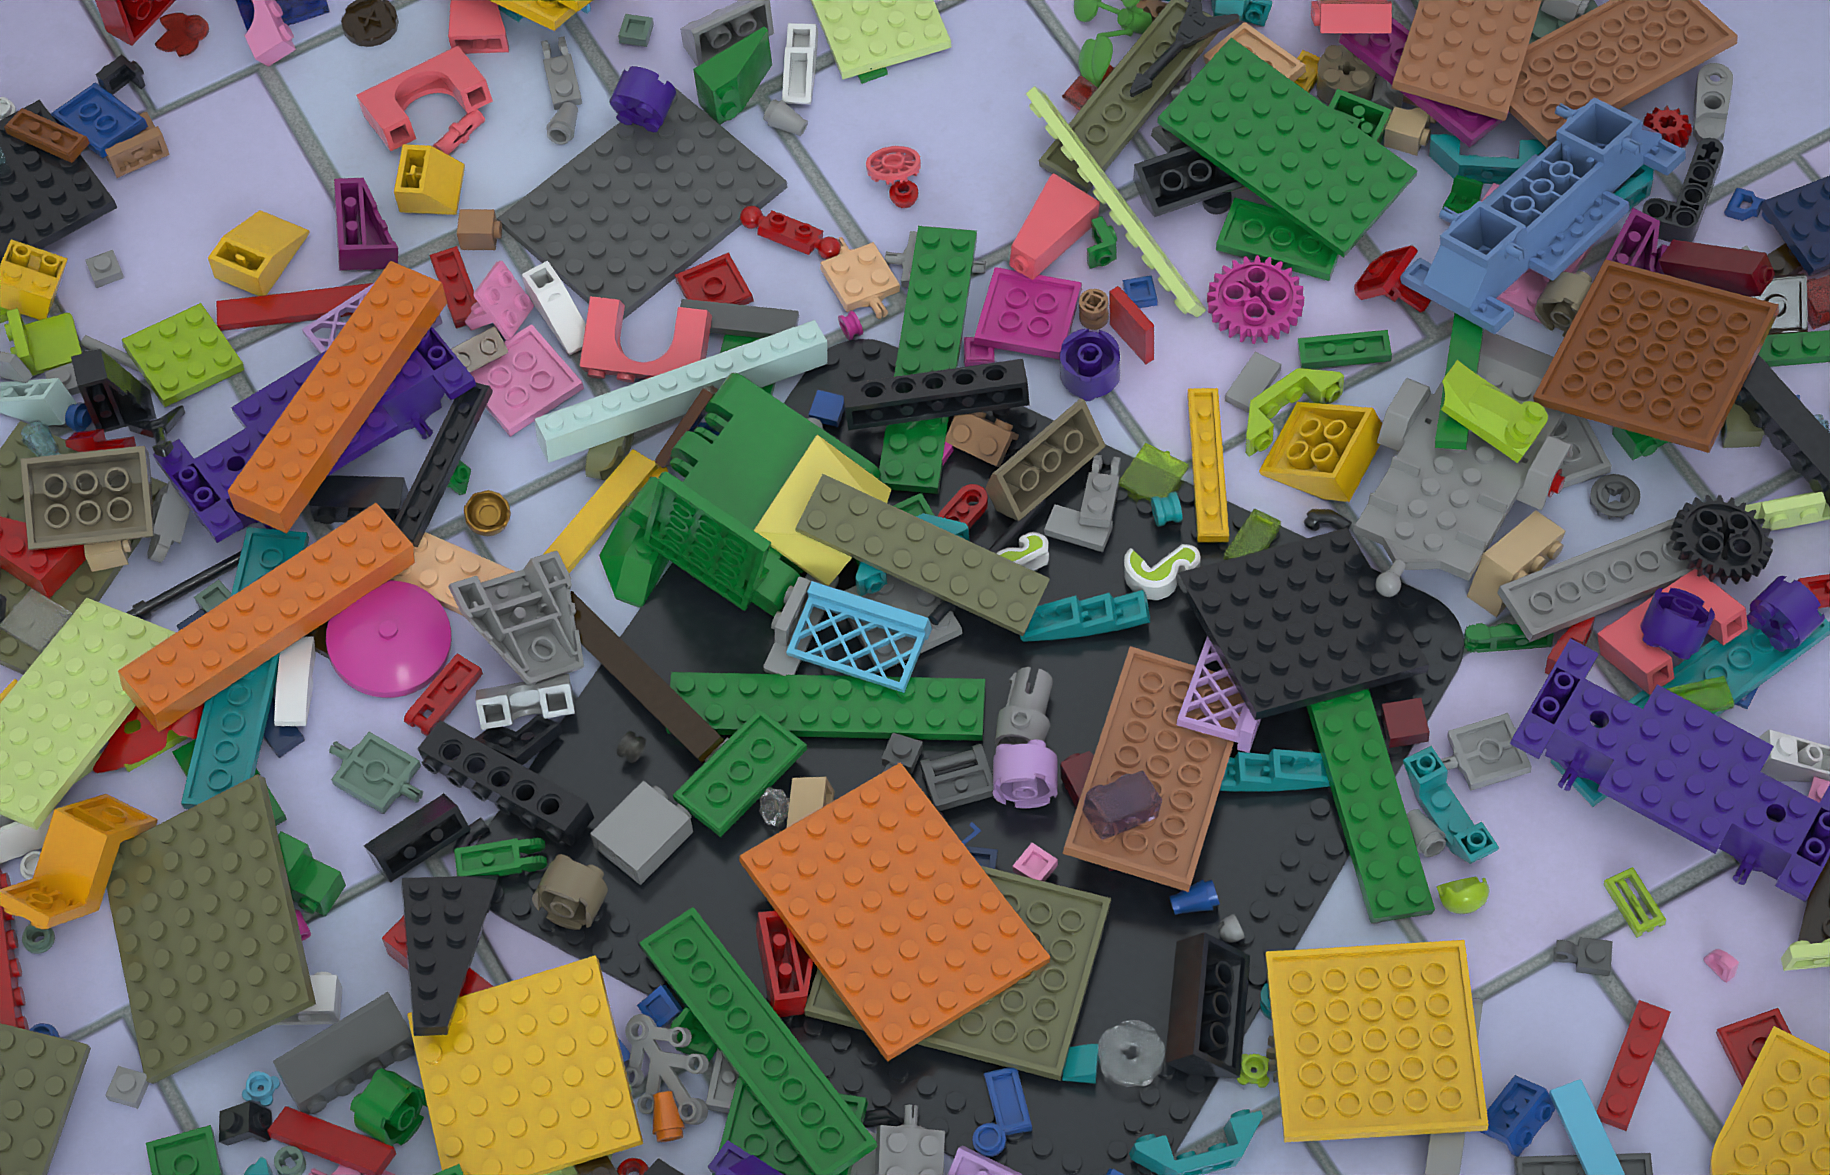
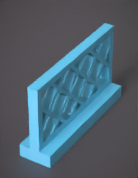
(874, 615)

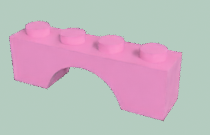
(268, 35)

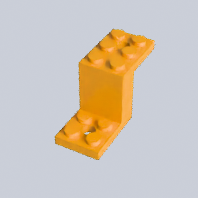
(75, 861)

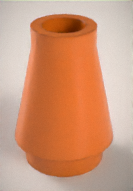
(666, 1119)

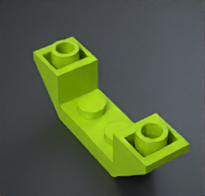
(1318, 385)

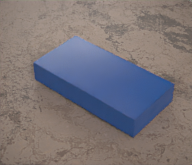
(1008, 1100)

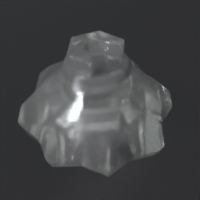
(774, 806)

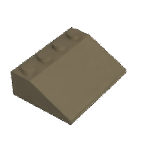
(87, 497)

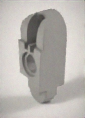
(1711, 102)
(169, 522)

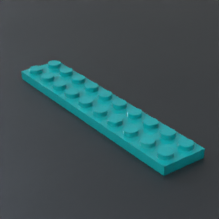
(1743, 661)
(237, 716)

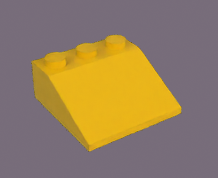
(1324, 449)

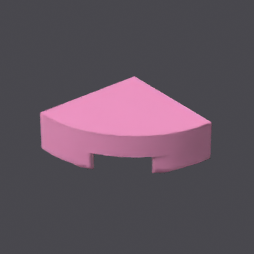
(1722, 964)

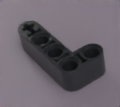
(1695, 189)

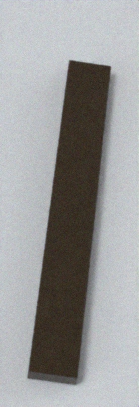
(644, 683)

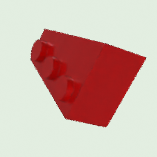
(41, 568)
(784, 965)

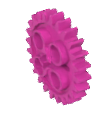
(1255, 299)

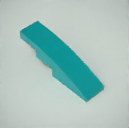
(1087, 617)
(1275, 771)

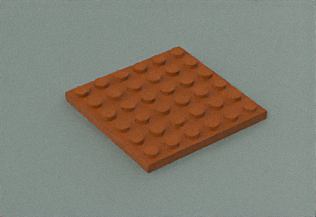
(1656, 355)

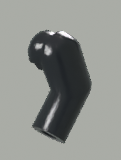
(1326, 516)
(477, 828)
(881, 1117)

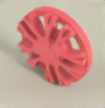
(893, 166)

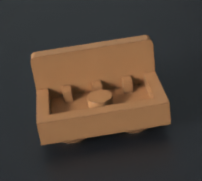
(981, 437)

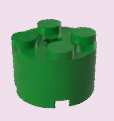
(389, 1108)

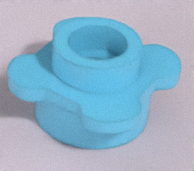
(259, 1079)

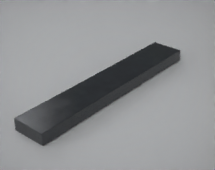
(441, 462)

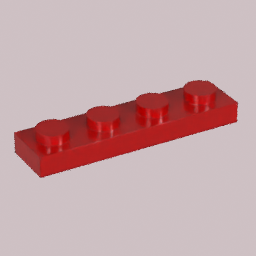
(1632, 1065)

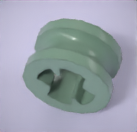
(294, 1153)

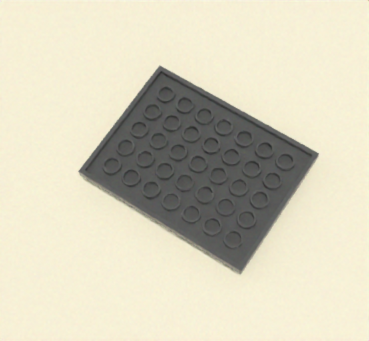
(642, 205)

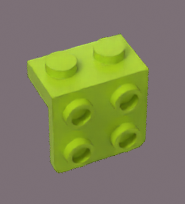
(43, 342)

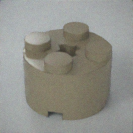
(1343, 71)
(1562, 300)
(570, 892)

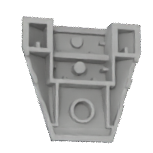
(526, 617)

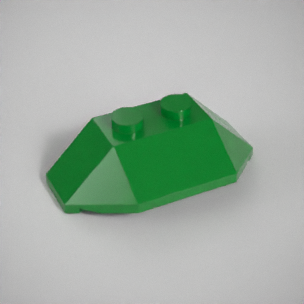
(630, 563)

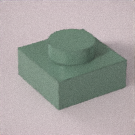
(636, 30)
(212, 596)

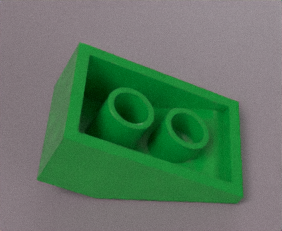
(733, 76)

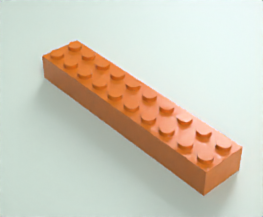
(337, 397)
(266, 617)

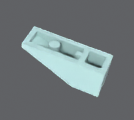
(36, 400)

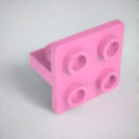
(500, 302)

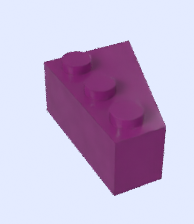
(361, 231)
(1636, 241)

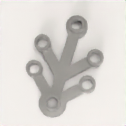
(661, 1066)

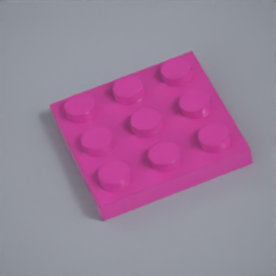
(1027, 313)

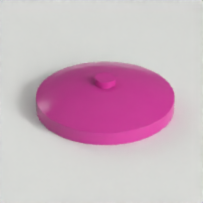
(390, 641)

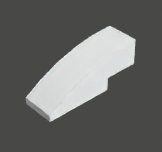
(799, 63)
(295, 683)

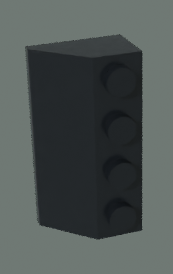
(1180, 181)
(1207, 1007)

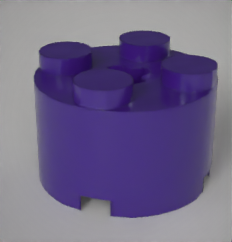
(642, 98)
(1089, 363)
(1785, 613)
(1676, 622)

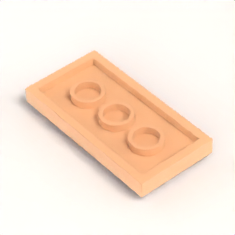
(444, 563)

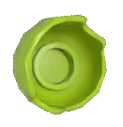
(1464, 895)

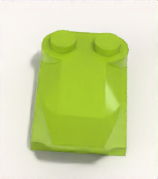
(1491, 412)

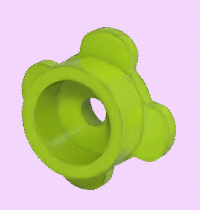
(1258, 1062)

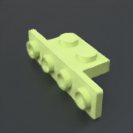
(1791, 510)

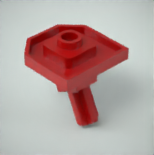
(1383, 278)

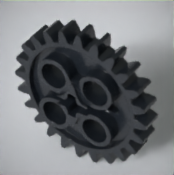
(1701, 541)

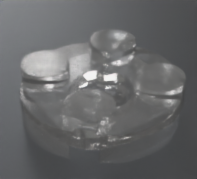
(1139, 1070)

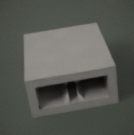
(642, 831)

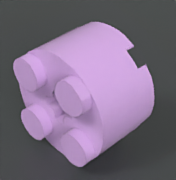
(1025, 774)

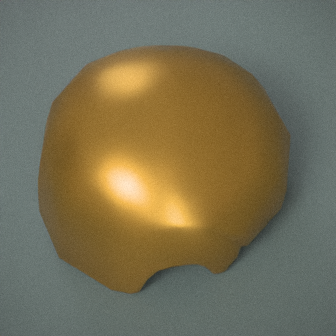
(487, 513)

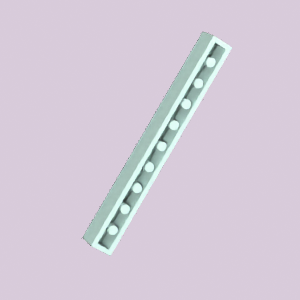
(674, 391)

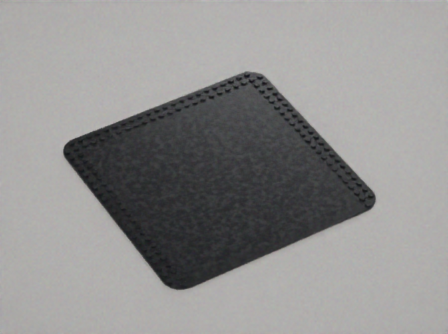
(1262, 849)

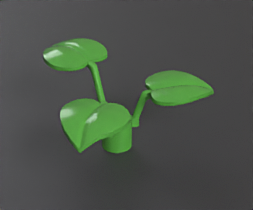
(1097, 53)

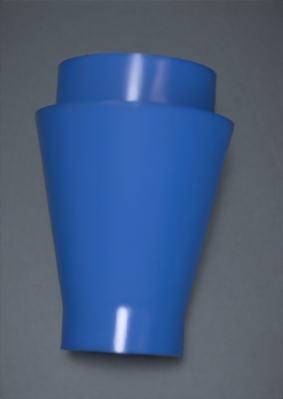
(1201, 897)

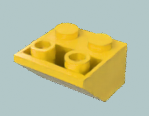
(428, 181)
(30, 279)

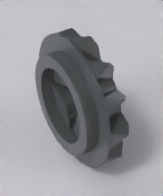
(1614, 485)

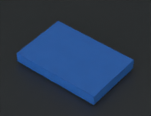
(100, 118)

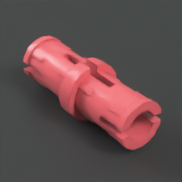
(459, 132)

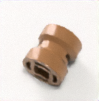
(1093, 309)

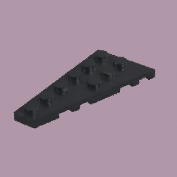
(441, 936)

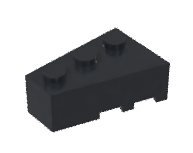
(111, 391)

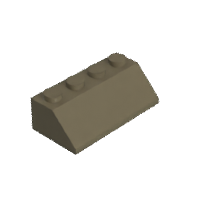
(1045, 462)

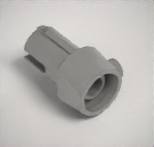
(1025, 712)

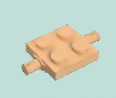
(860, 278)

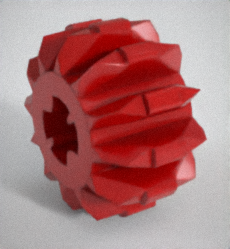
(1669, 123)

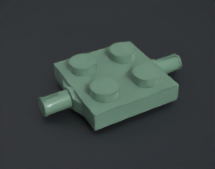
(376, 772)

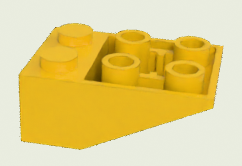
(256, 252)

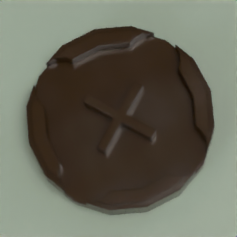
(369, 22)

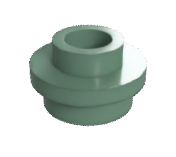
(31, 933)

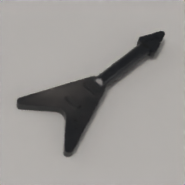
(1192, 30)
(159, 429)

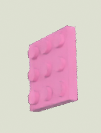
(526, 381)

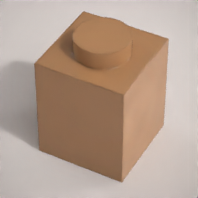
(478, 229)

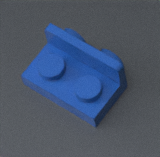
(1519, 1114)

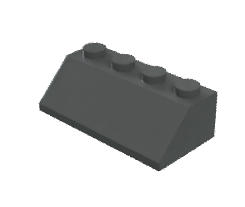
(345, 1055)

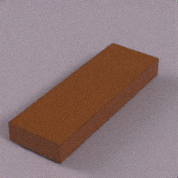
(46, 135)

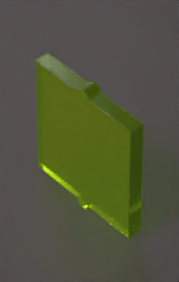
(1153, 473)

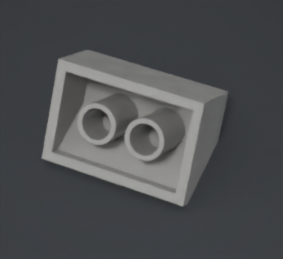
(725, 28)

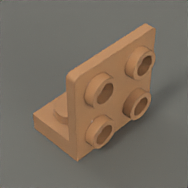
(138, 150)

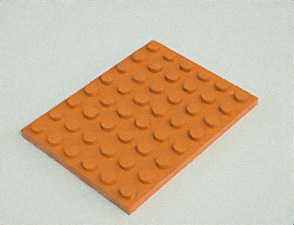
(894, 910)

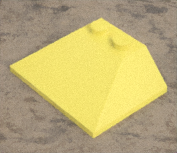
(786, 509)

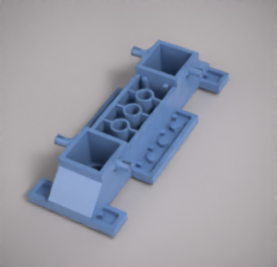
(1540, 213)

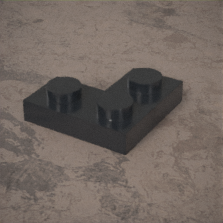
(525, 742)

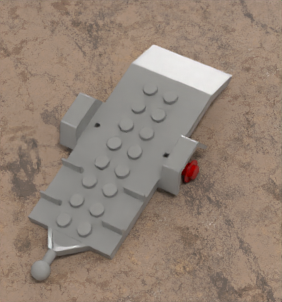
(1449, 503)

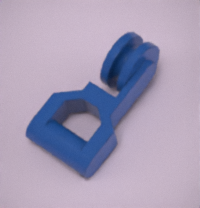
(1733, 208)

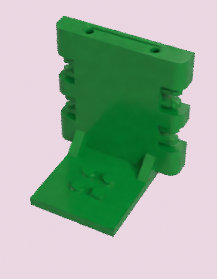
(726, 490)

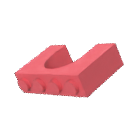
(1352, 16)
(445, 73)
(603, 350)
(1648, 665)

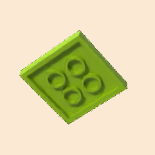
(182, 354)

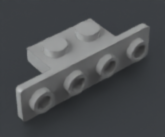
(785, 624)

